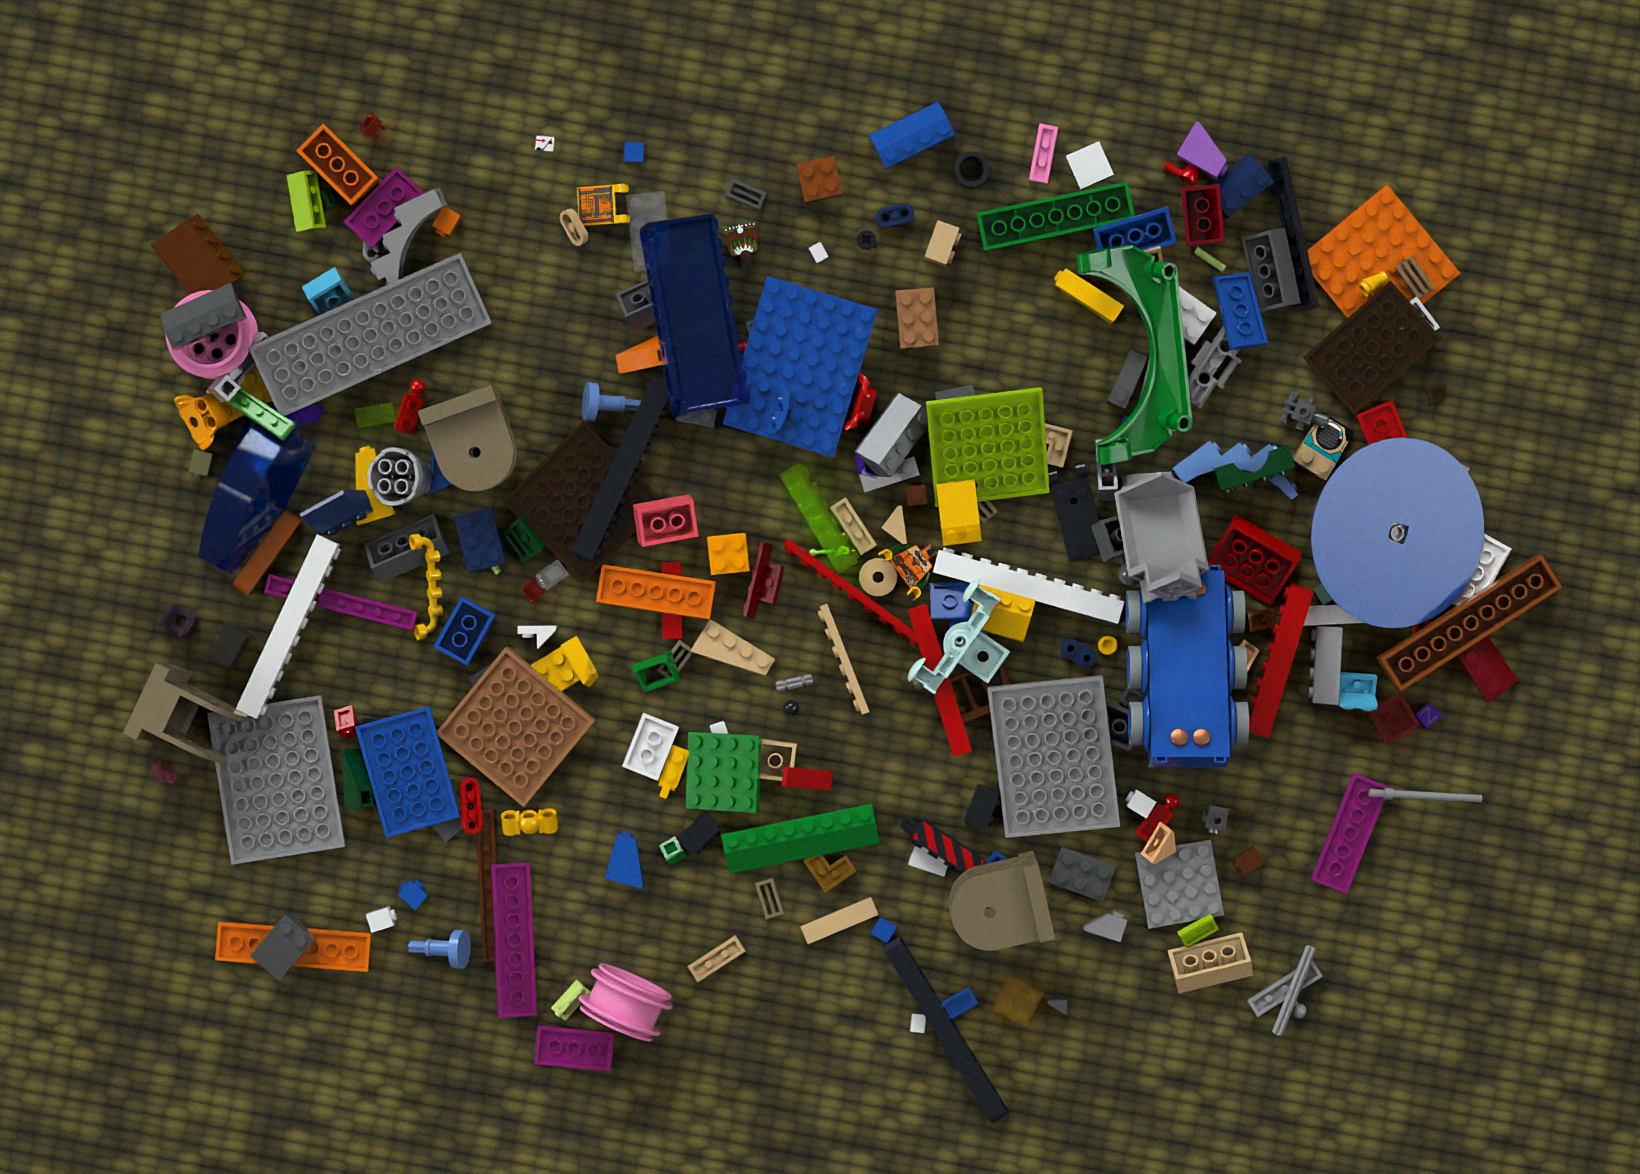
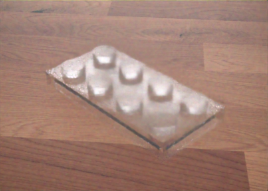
(643, 209)

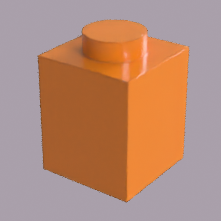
(446, 222)

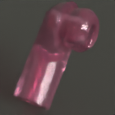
(162, 775)

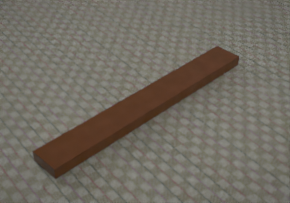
(486, 856)

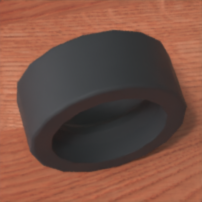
(972, 155)

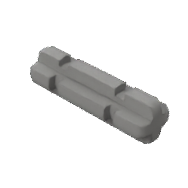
(794, 682)

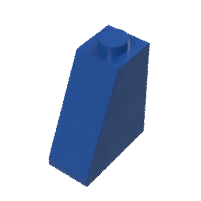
(625, 861)

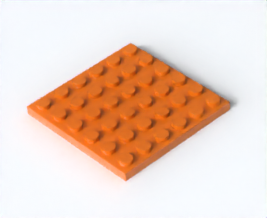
(1374, 241)

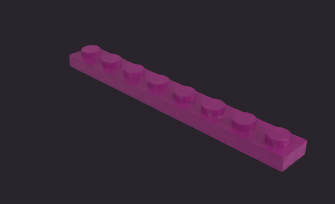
(349, 604)

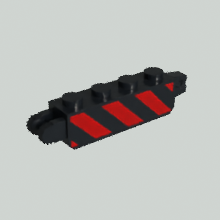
(941, 845)

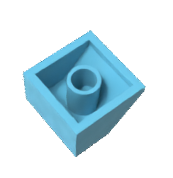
(328, 291)

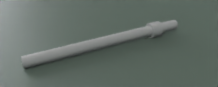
(1389, 793)

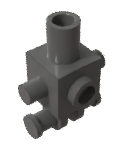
(1304, 412)

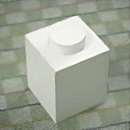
(1140, 803)
(381, 919)

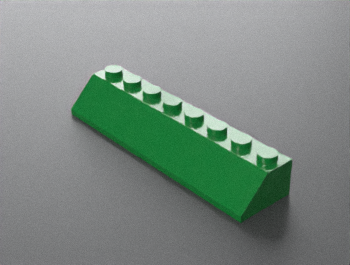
(800, 838)

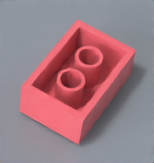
(665, 520)

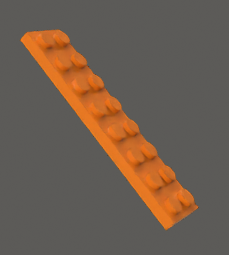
(329, 951)

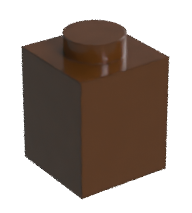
(916, 495)
(1247, 860)

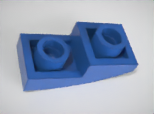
(780, 416)

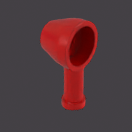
(1188, 174)

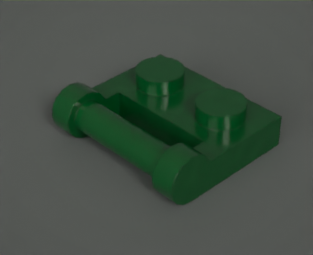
(525, 537)

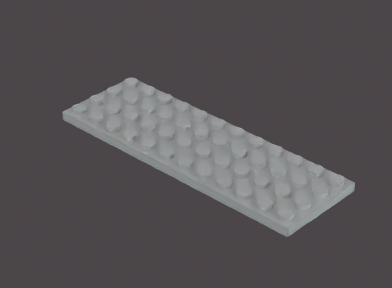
(370, 335)

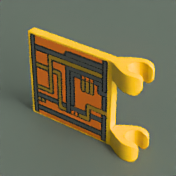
(598, 204)

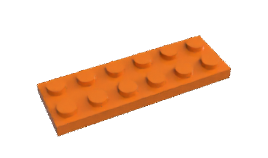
(656, 592)

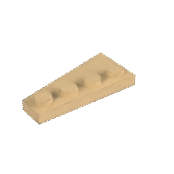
(724, 646)

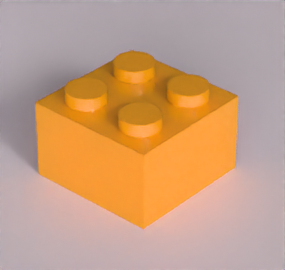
(728, 553)

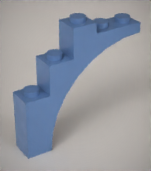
(1208, 457)

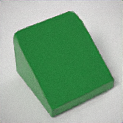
(672, 851)

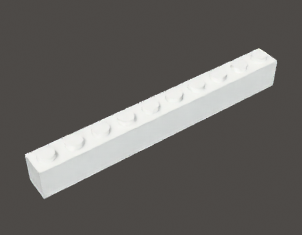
(1029, 586)
(288, 626)

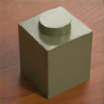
(201, 464)

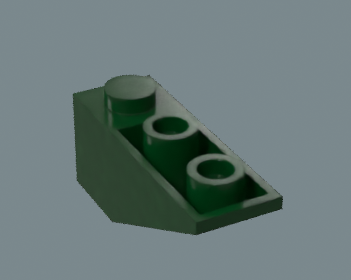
(356, 781)

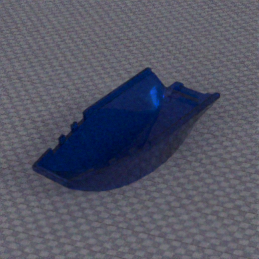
(251, 492)

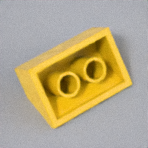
(1009, 616)

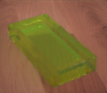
(375, 415)

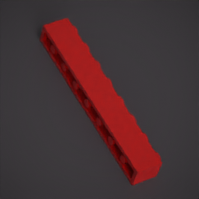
(1280, 659)

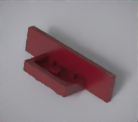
(764, 582)

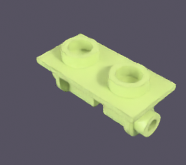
(569, 1000)

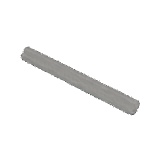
(1294, 990)

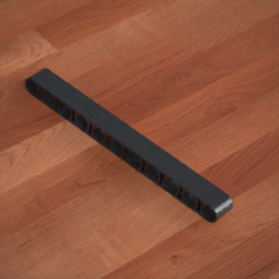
(946, 1030)

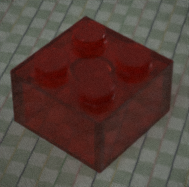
(1393, 718)

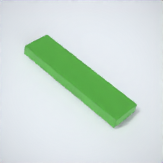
(261, 414)

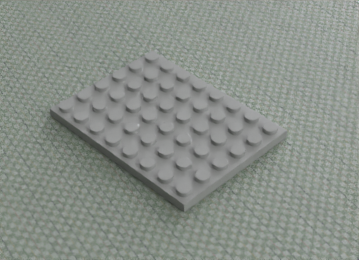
(1054, 756)
(277, 781)

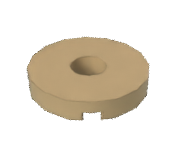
(869, 569)

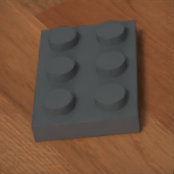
(1082, 874)

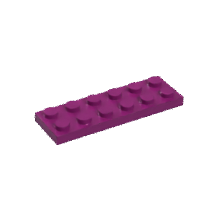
(1348, 834)

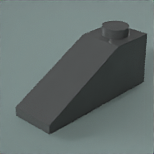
(1127, 379)
(1106, 480)

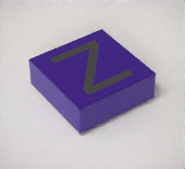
(1428, 715)

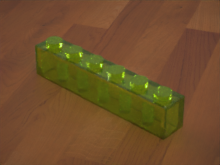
(818, 517)

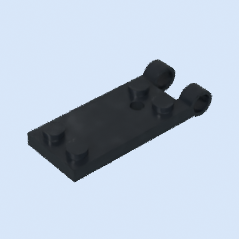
(1078, 518)

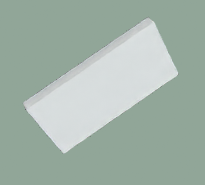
(1490, 563)

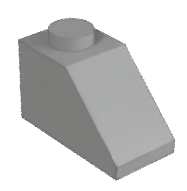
(1108, 926)

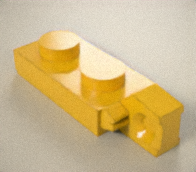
(673, 770)

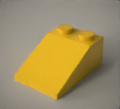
(958, 512)

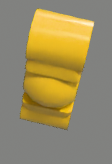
(529, 822)

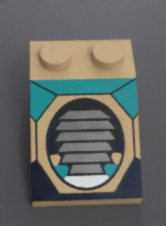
(1322, 447)

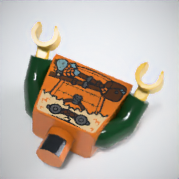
(911, 565)

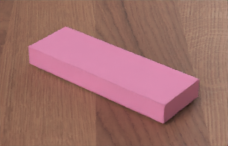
(1043, 153)

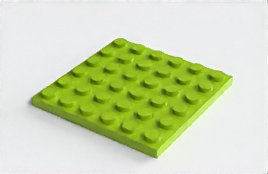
(990, 440)

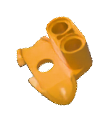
(208, 413)

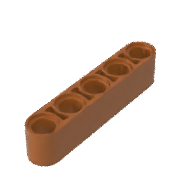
(267, 552)

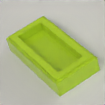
(1198, 930)

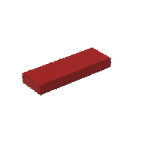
(807, 778)

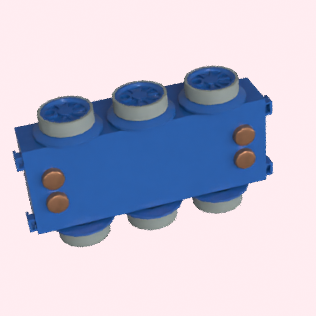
(1188, 675)

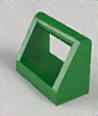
(669, 661)

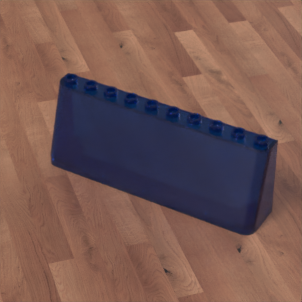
(694, 315)

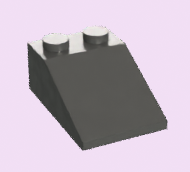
(283, 946)

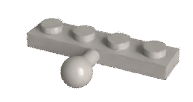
(1277, 993)

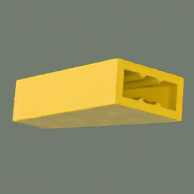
(1088, 295)
(363, 461)

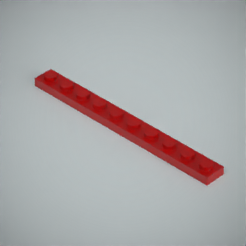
(853, 594)

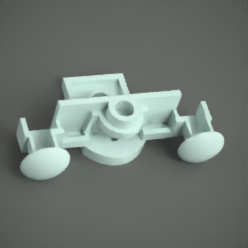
(971, 644)

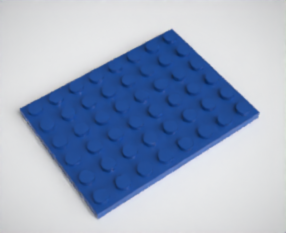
(806, 347)

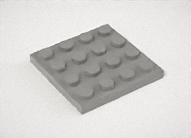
(1180, 886)

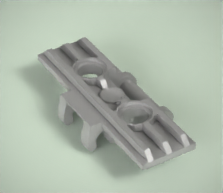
(1207, 362)

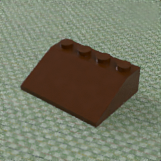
(197, 257)

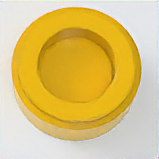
(1107, 645)

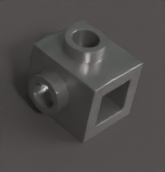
(1215, 818)

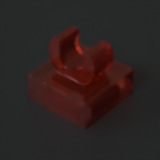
(371, 124)
(532, 590)

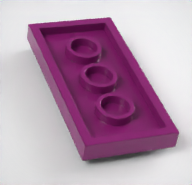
(377, 212)
(574, 1048)

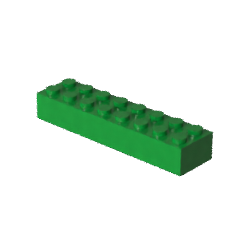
(1054, 216)

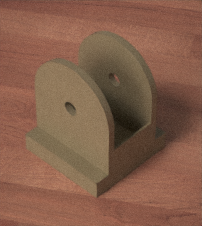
(468, 423)
(169, 707)
(1015, 903)

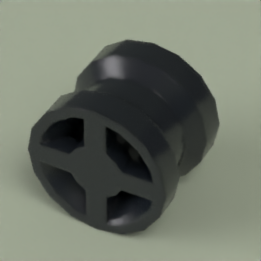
(866, 240)

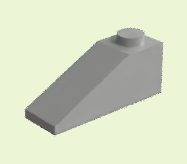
(906, 470)

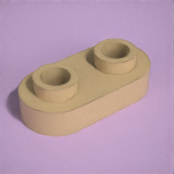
(574, 227)

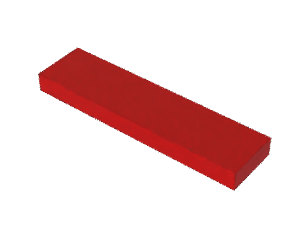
(672, 623)

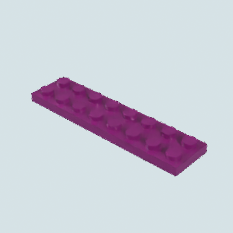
(513, 939)

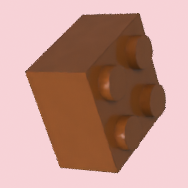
(819, 179)

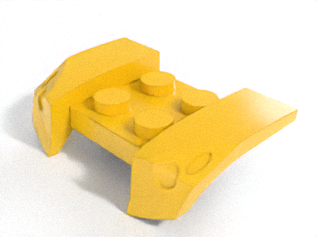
(567, 666)

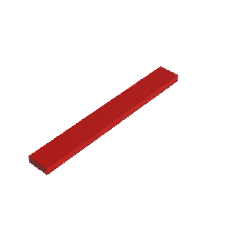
(944, 694)

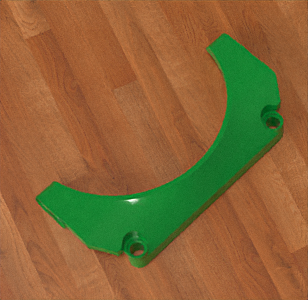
(1167, 385)

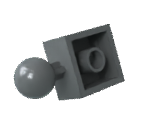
(1110, 544)

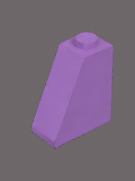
(1202, 152)

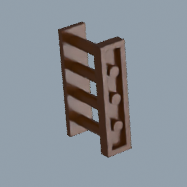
(975, 709)

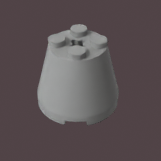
(398, 476)

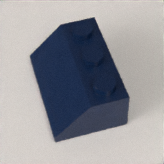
(1241, 184)
(338, 511)

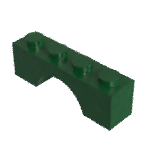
(1277, 461)

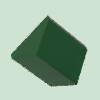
(331, 199)

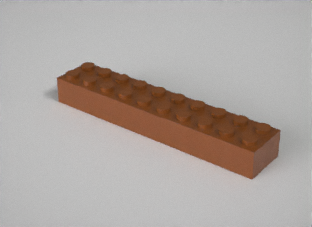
(1469, 622)

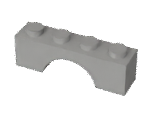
(227, 385)

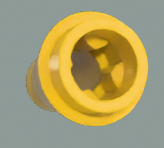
(1372, 284)

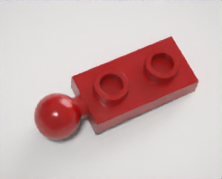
(409, 408)
(1158, 814)

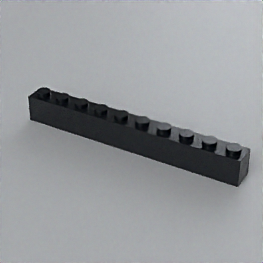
(622, 470)

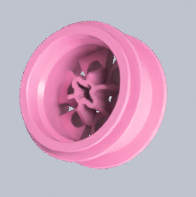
(625, 1002)

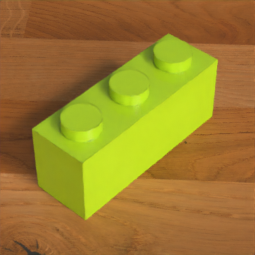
(306, 201)

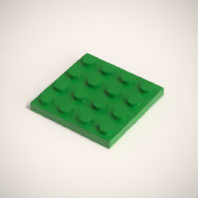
(723, 772)

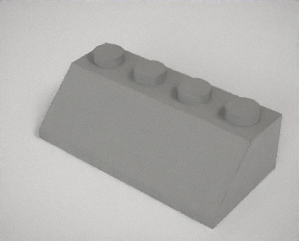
(1326, 664)

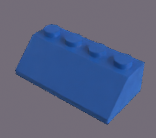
(912, 135)
(1141, 231)

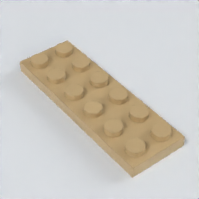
(845, 667)

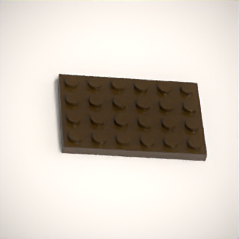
(1372, 347)

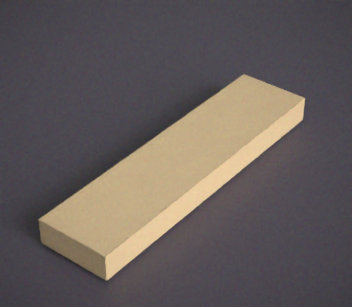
(839, 920)

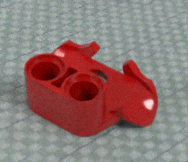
(861, 404)

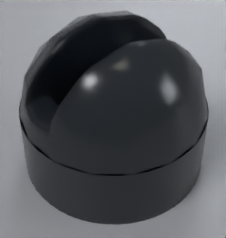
(791, 707)

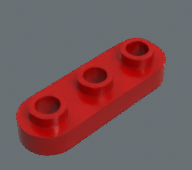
(473, 798)

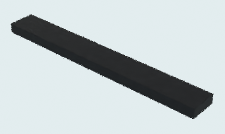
(1291, 222)

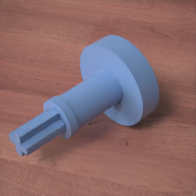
(593, 402)
(456, 948)

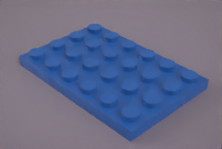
(407, 771)

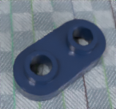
(894, 214)
(1078, 653)

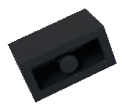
(982, 807)
(699, 833)

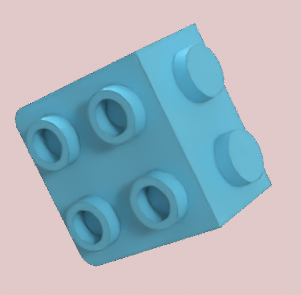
(1357, 691)

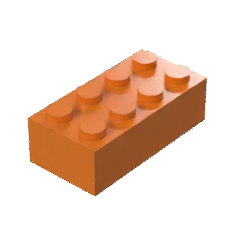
(338, 165)

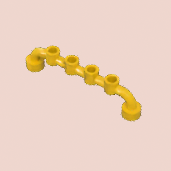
(433, 592)

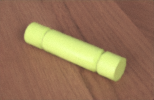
(1208, 258)

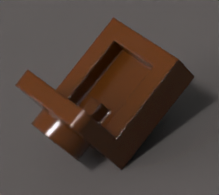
(1260, 620)

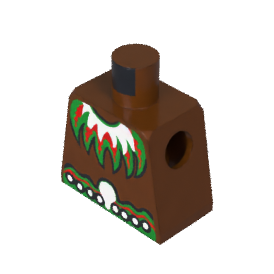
(742, 241)

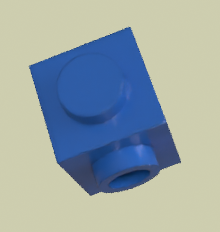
(413, 893)

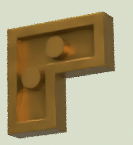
(829, 875)

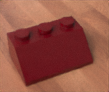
(1203, 215)
(1487, 669)

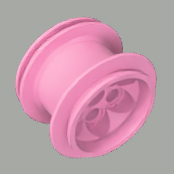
(233, 355)

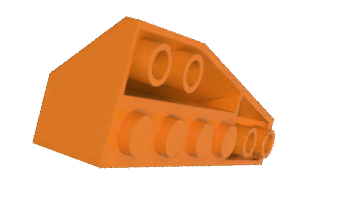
(640, 357)

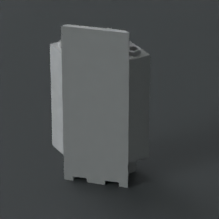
(1161, 535)

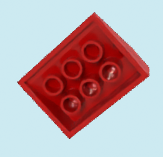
(1254, 559)

